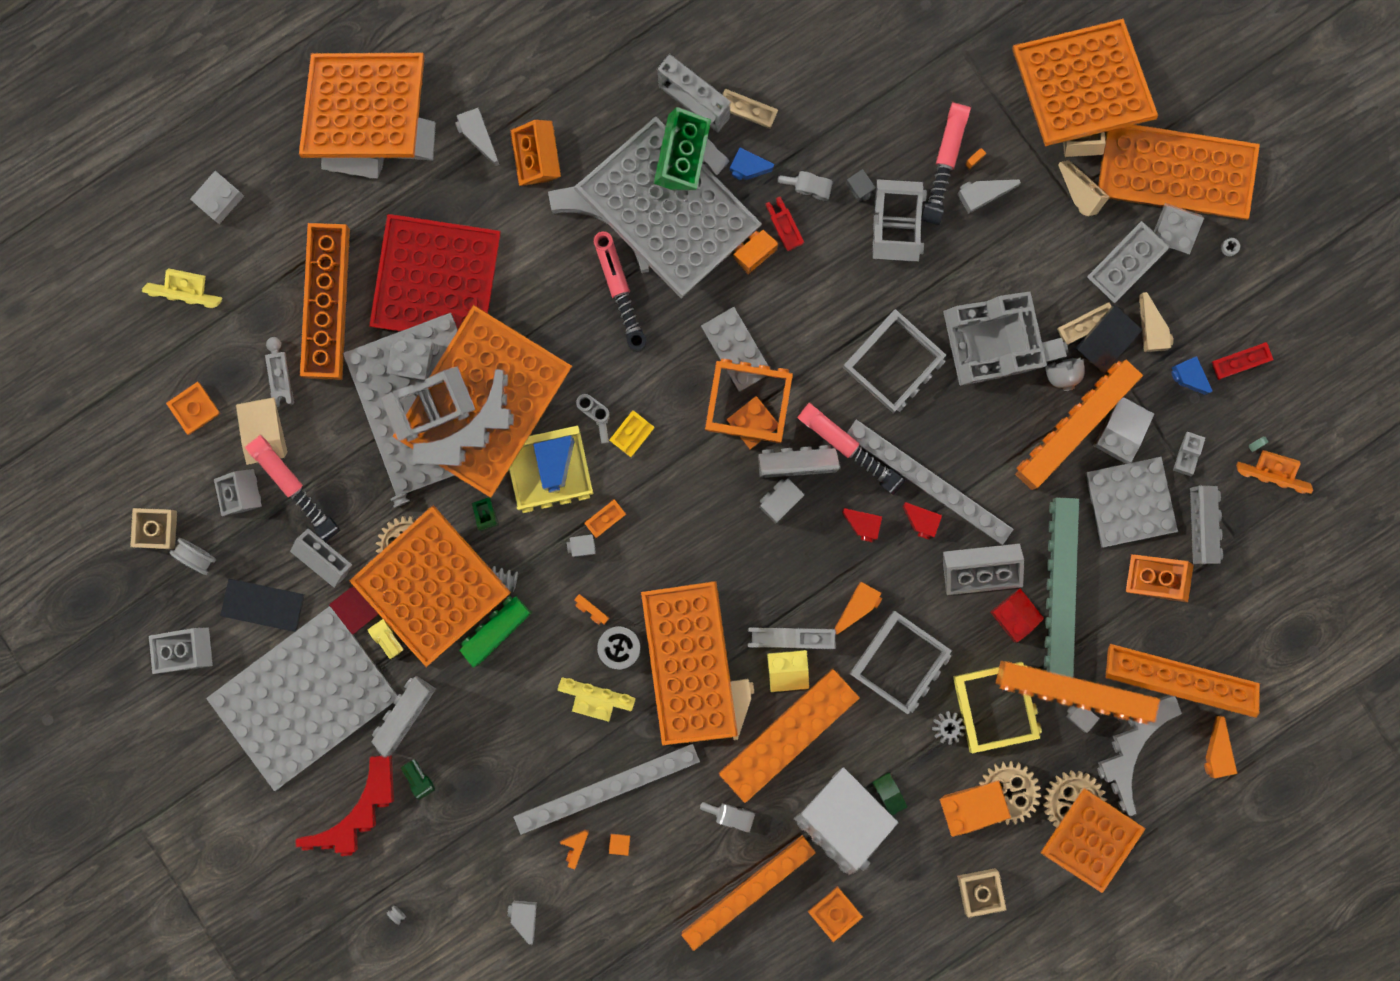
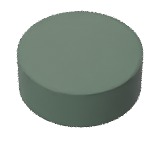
(1258, 444)

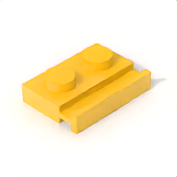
(632, 433)

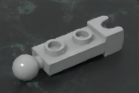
(278, 372)

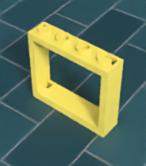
(967, 717)

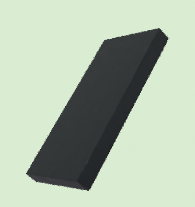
(262, 605)

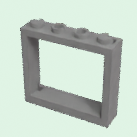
(693, 92)
(924, 377)
(932, 674)

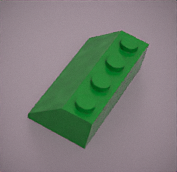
(682, 150)
(495, 631)

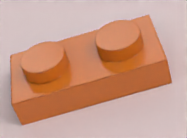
(605, 518)
(597, 616)

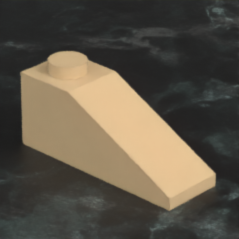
(1084, 192)
(1154, 329)
(741, 696)

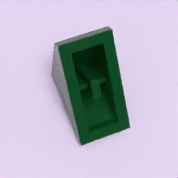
(485, 514)
(889, 794)

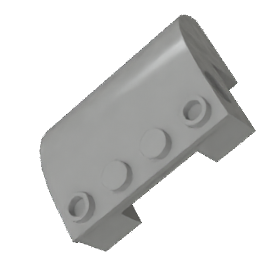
(995, 338)

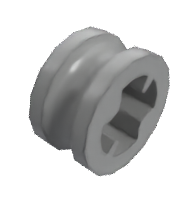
(1228, 252)
(400, 500)
(396, 915)

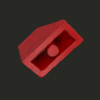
(922, 520)
(863, 524)

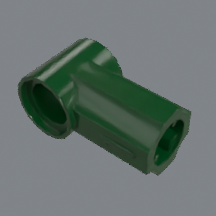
(419, 783)

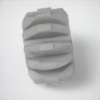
(944, 723)

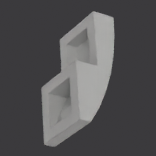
(1189, 453)

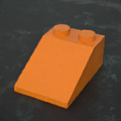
(1159, 578)
(975, 808)

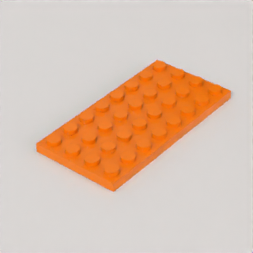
(1179, 170)
(689, 663)

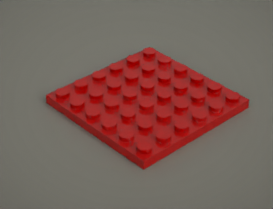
(432, 272)

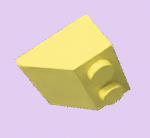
(788, 670)

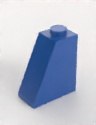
(554, 461)

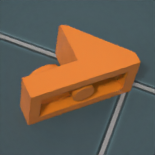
(577, 842)

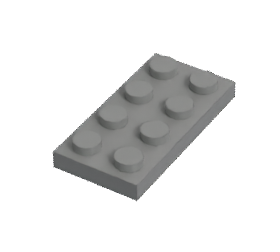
(1128, 261)
(734, 342)

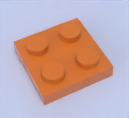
(193, 408)
(753, 416)
(835, 914)

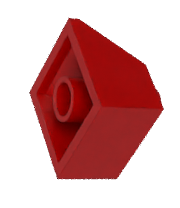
(1017, 615)

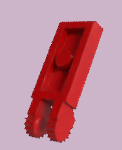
(785, 226)

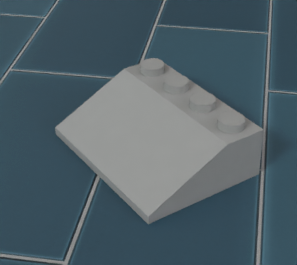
(798, 462)
(402, 716)

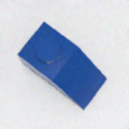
(749, 165)
(1191, 375)

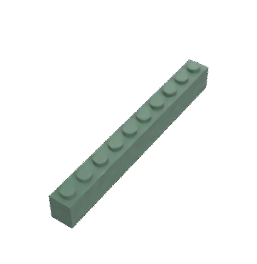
(1062, 586)

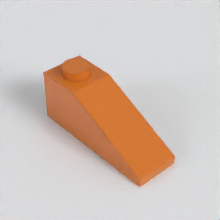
(860, 604)
(1219, 753)

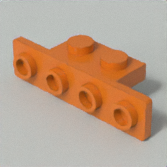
(1277, 470)

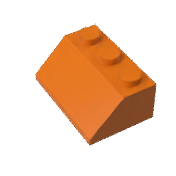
(535, 152)

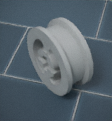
(192, 556)
(604, 642)

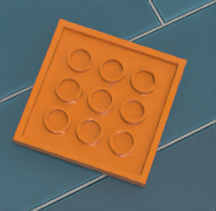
(1093, 840)

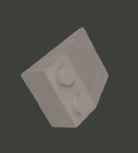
(1124, 430)
(180, 650)

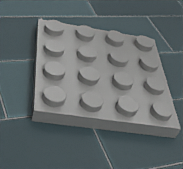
(1131, 502)

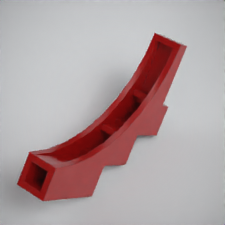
(378, 791)

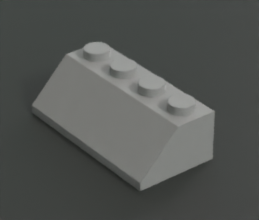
(1205, 525)
(983, 569)

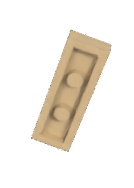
(750, 109)
(1083, 325)

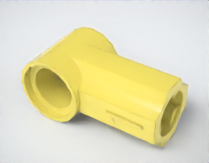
(383, 634)

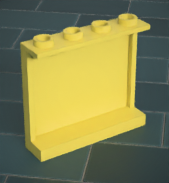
(527, 479)

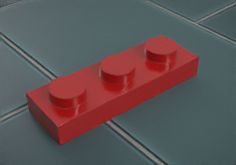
(1242, 360)

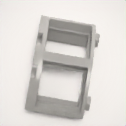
(895, 249)
(458, 393)

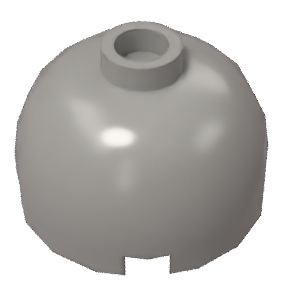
(1066, 374)

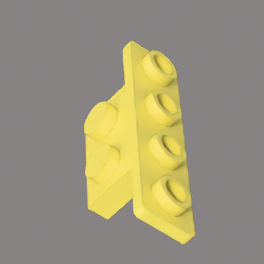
(184, 287)
(594, 700)

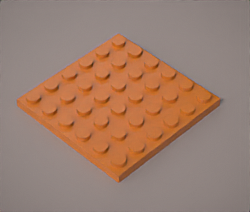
(1084, 82)
(362, 105)
(430, 586)

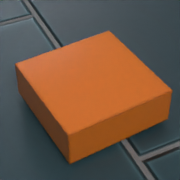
(975, 158)
(619, 844)

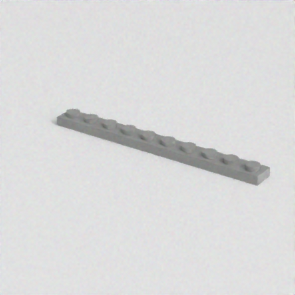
(930, 483)
(606, 789)

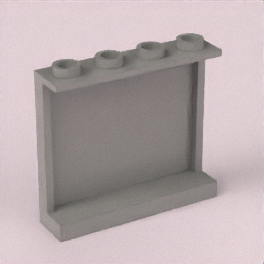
(846, 821)

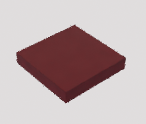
(353, 610)

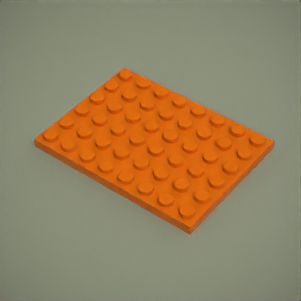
(533, 380)

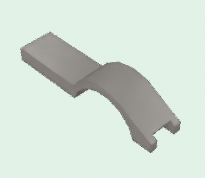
(793, 638)

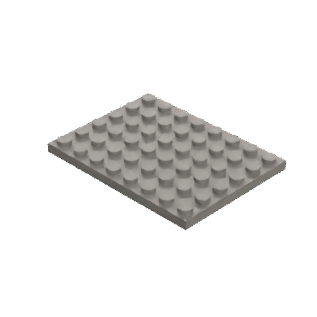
(671, 230)
(369, 372)
(302, 698)

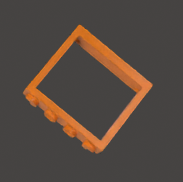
(745, 432)

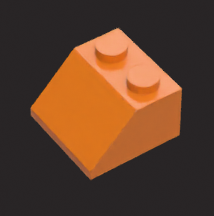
(755, 251)

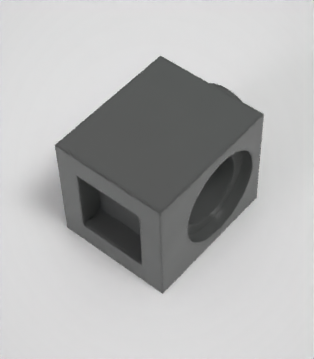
(861, 186)

